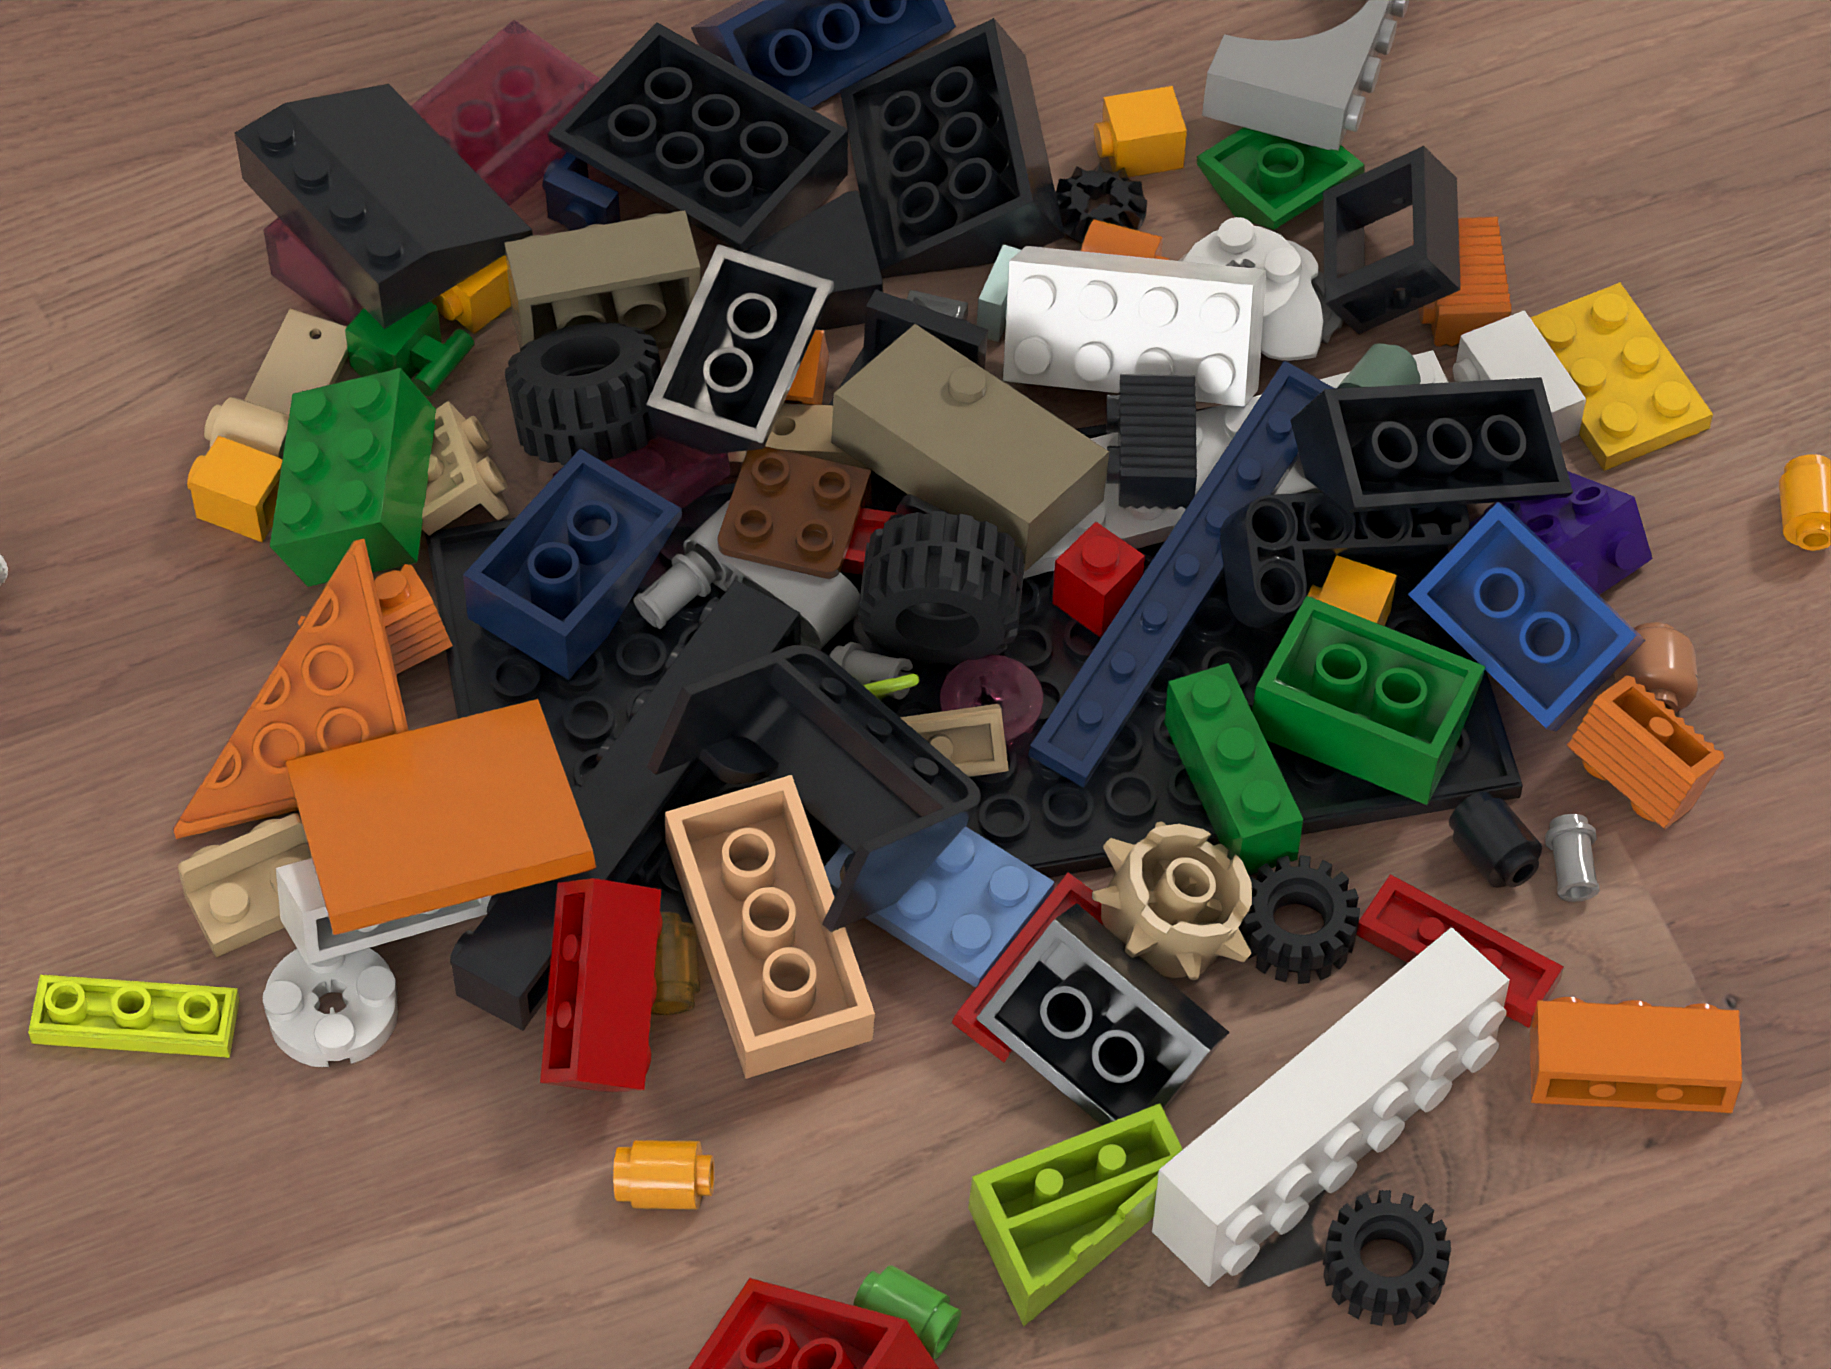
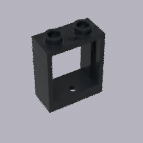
(1426, 270)

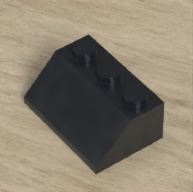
(736, 353)
(1100, 1021)

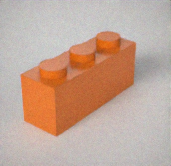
(1635, 1055)

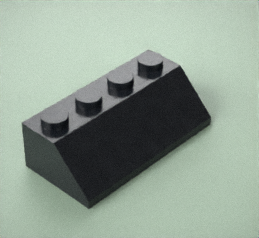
(1432, 445)

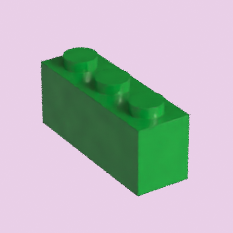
(1232, 768)

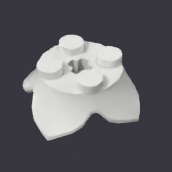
(1291, 307)

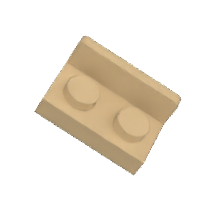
(460, 471)
(236, 883)

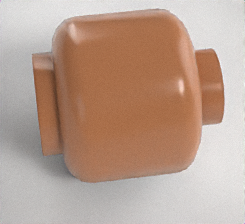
(1663, 665)

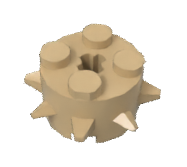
(1176, 900)

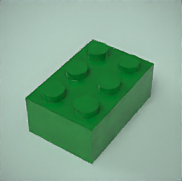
(353, 473)

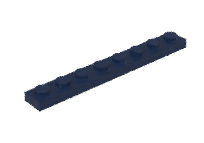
(1173, 585)

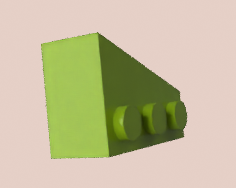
(1070, 1205)

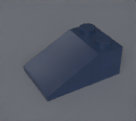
(569, 563)

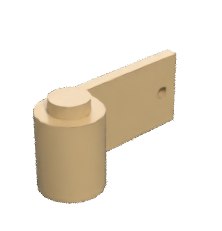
(290, 366)

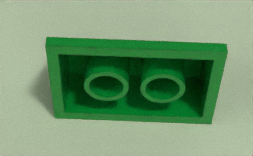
(1366, 699)

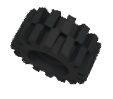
(1308, 888)
(1391, 1222)

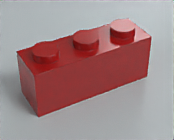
(601, 986)

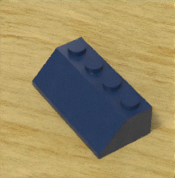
(820, 44)

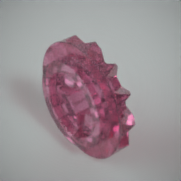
(1002, 679)

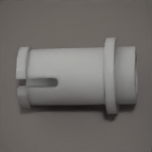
(675, 588)
(871, 667)
(1571, 844)

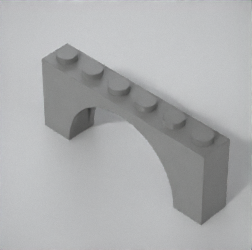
(1303, 85)

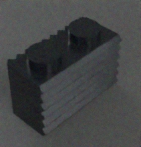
(1155, 440)

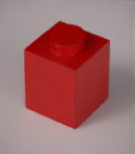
(1096, 577)

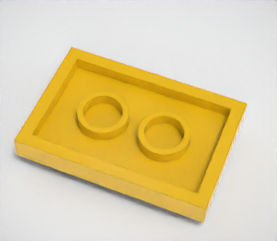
(1626, 373)

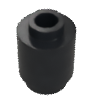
(1495, 840)

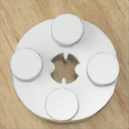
(317, 1037)

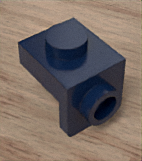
(575, 198)

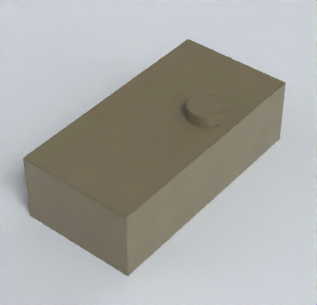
(968, 443)

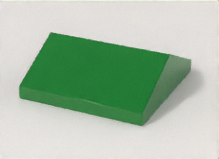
(1273, 176)

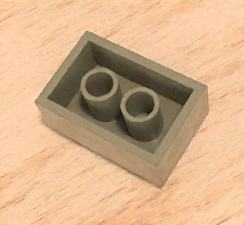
(608, 273)

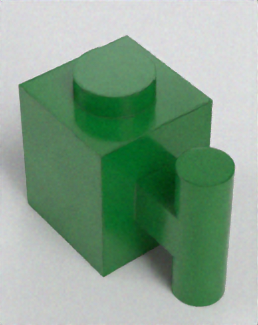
(407, 344)

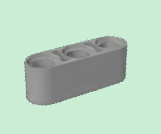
(822, 602)

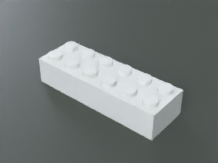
(1330, 1108)

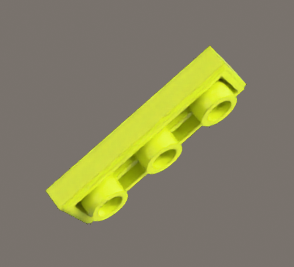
(169, 1019)

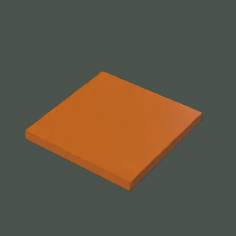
(438, 816)

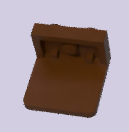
(794, 511)

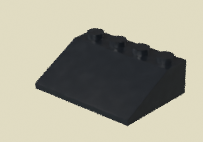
(706, 140)
(952, 156)
(376, 197)

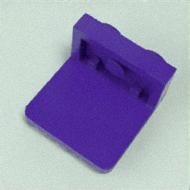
(1590, 530)

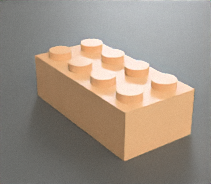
(759, 920)

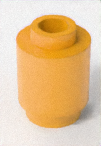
(1807, 501)
(663, 1174)

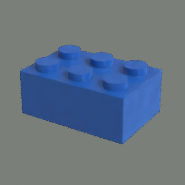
(1526, 617)

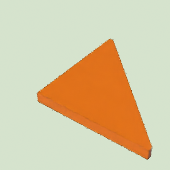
(322, 695)

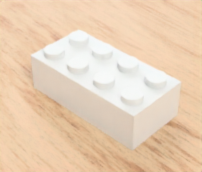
(1102, 315)

